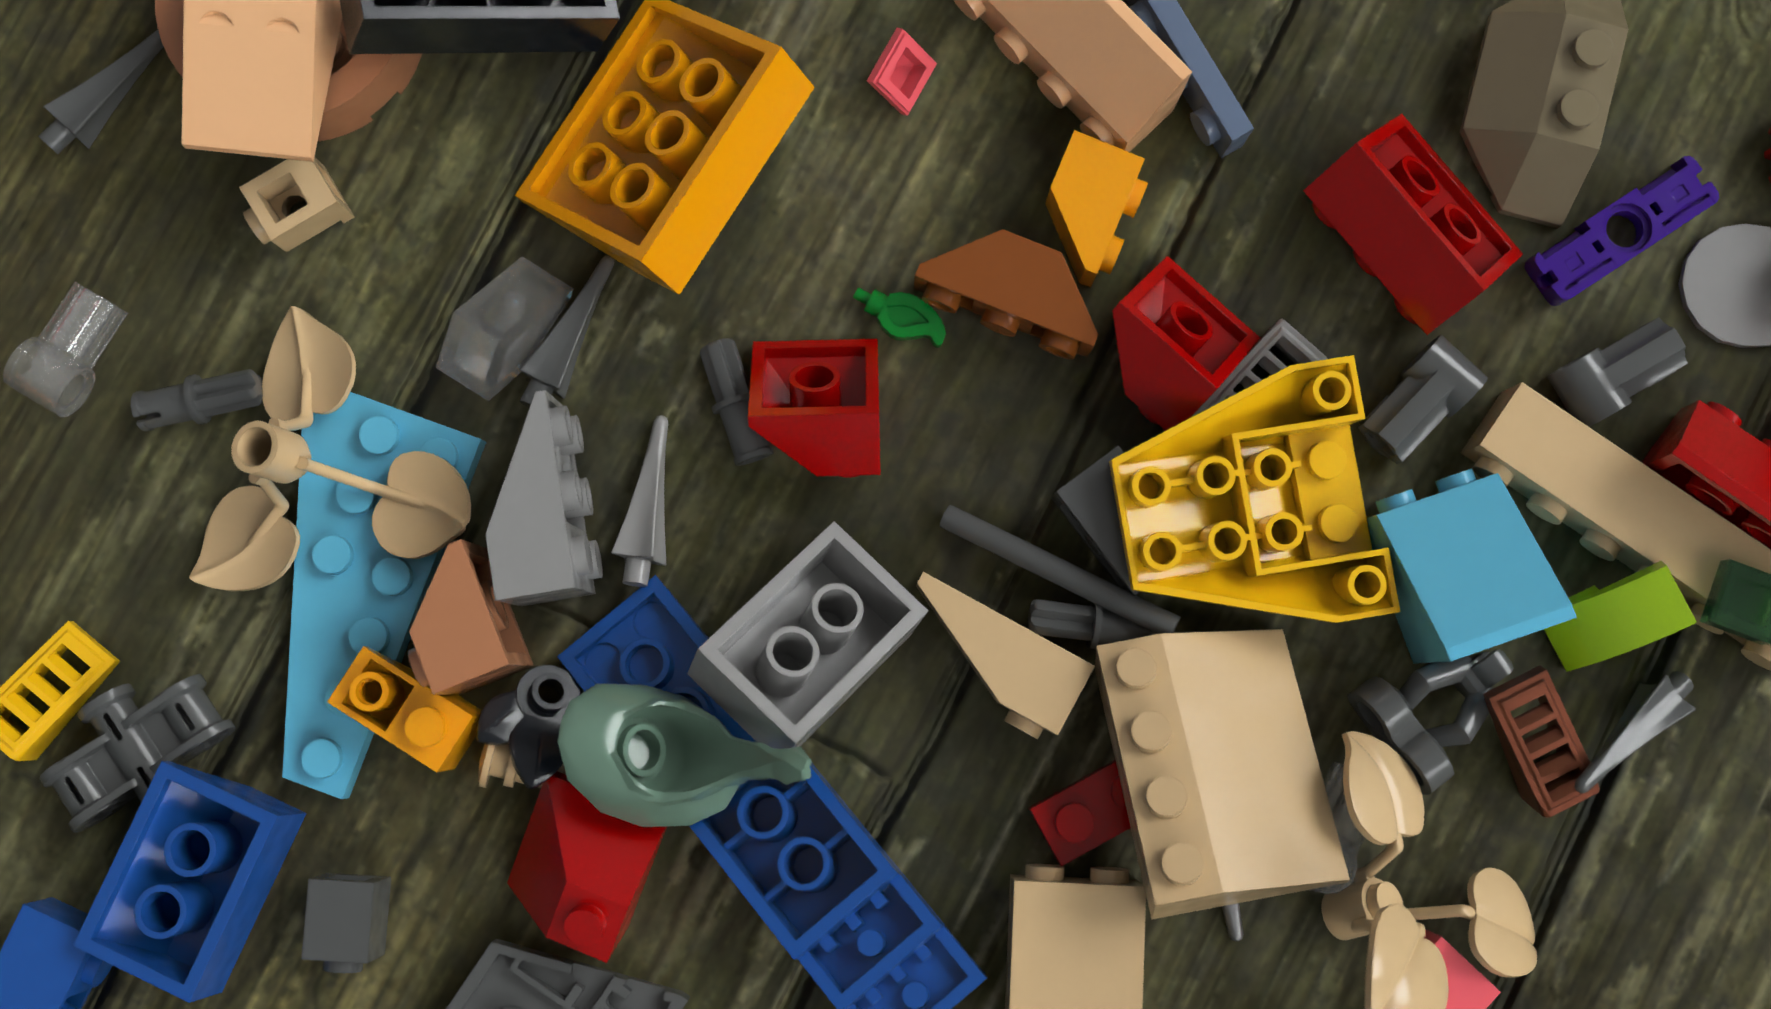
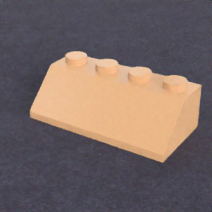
(1090, 59)

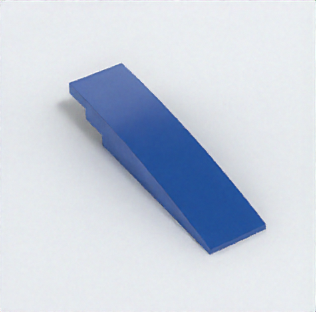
(795, 845)

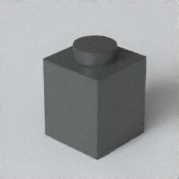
(346, 920)

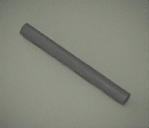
(1059, 571)

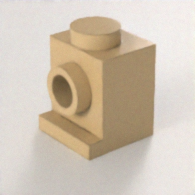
(280, 188)

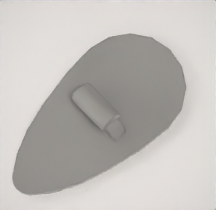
(1729, 285)

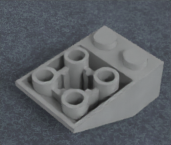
(538, 522)

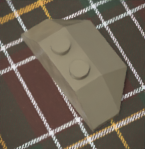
(1542, 101)

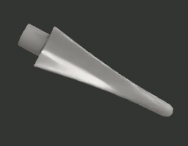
(643, 529)

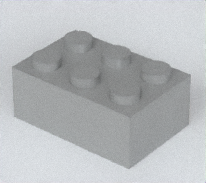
(806, 641)

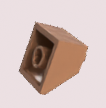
(460, 629)

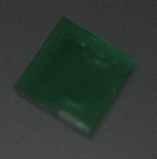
(1740, 602)

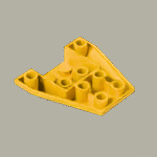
(1259, 503)

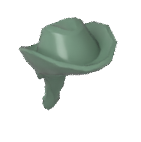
(661, 756)

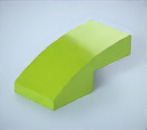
(1620, 617)

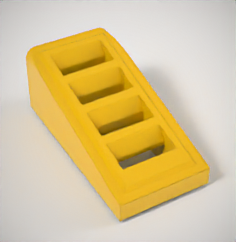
(63, 707)

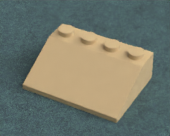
(1217, 769)

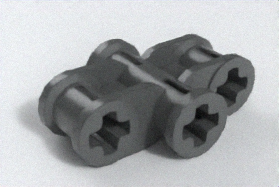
(131, 747)

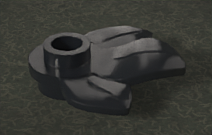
(529, 723)

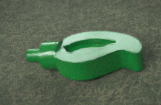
(903, 316)

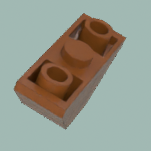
(1013, 289)

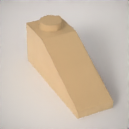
(1016, 665)

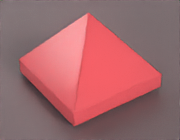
(901, 71)

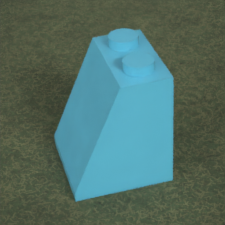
(1465, 569)

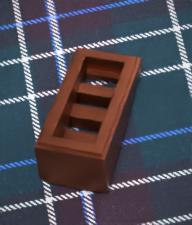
(1550, 782)

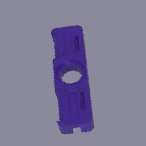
(1590, 253)

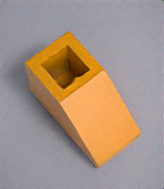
(1088, 199)
(397, 708)

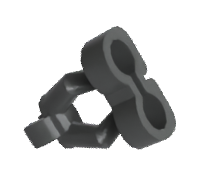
(1391, 719)

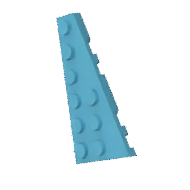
(347, 584)

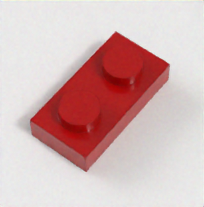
(1083, 814)

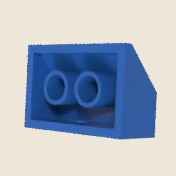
(189, 881)

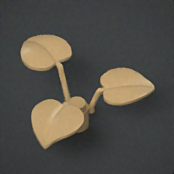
(247, 535)
(1401, 963)

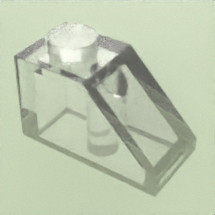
(502, 327)

